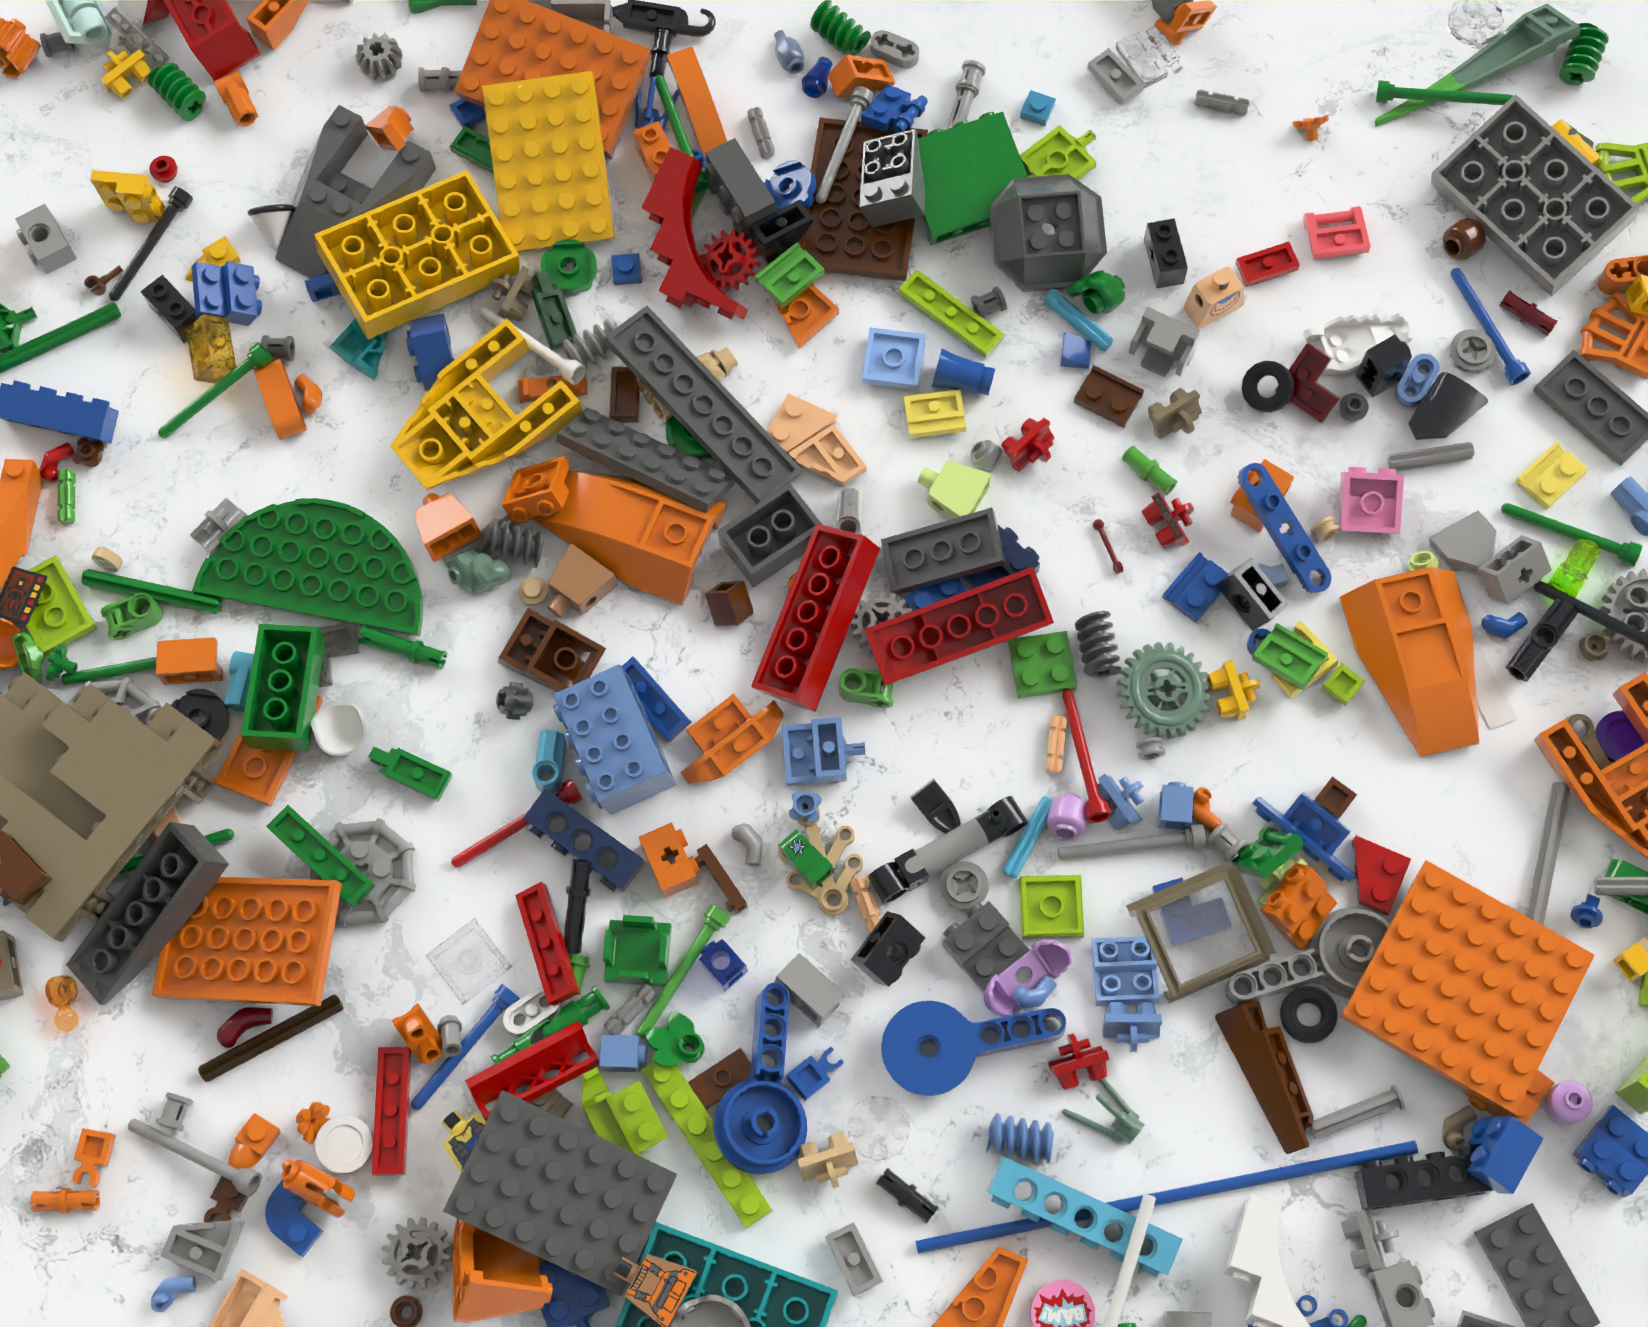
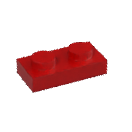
(1267, 264)

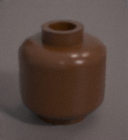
(1464, 239)

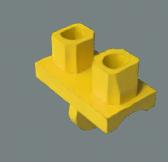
(122, 67)
(1236, 702)

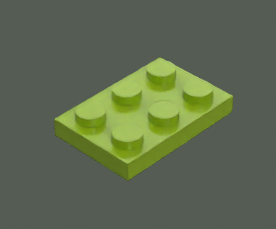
(60, 612)

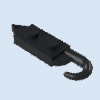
(655, 16)

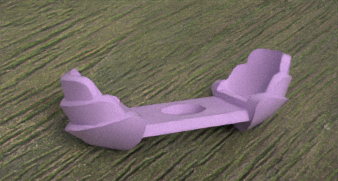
(1043, 959)

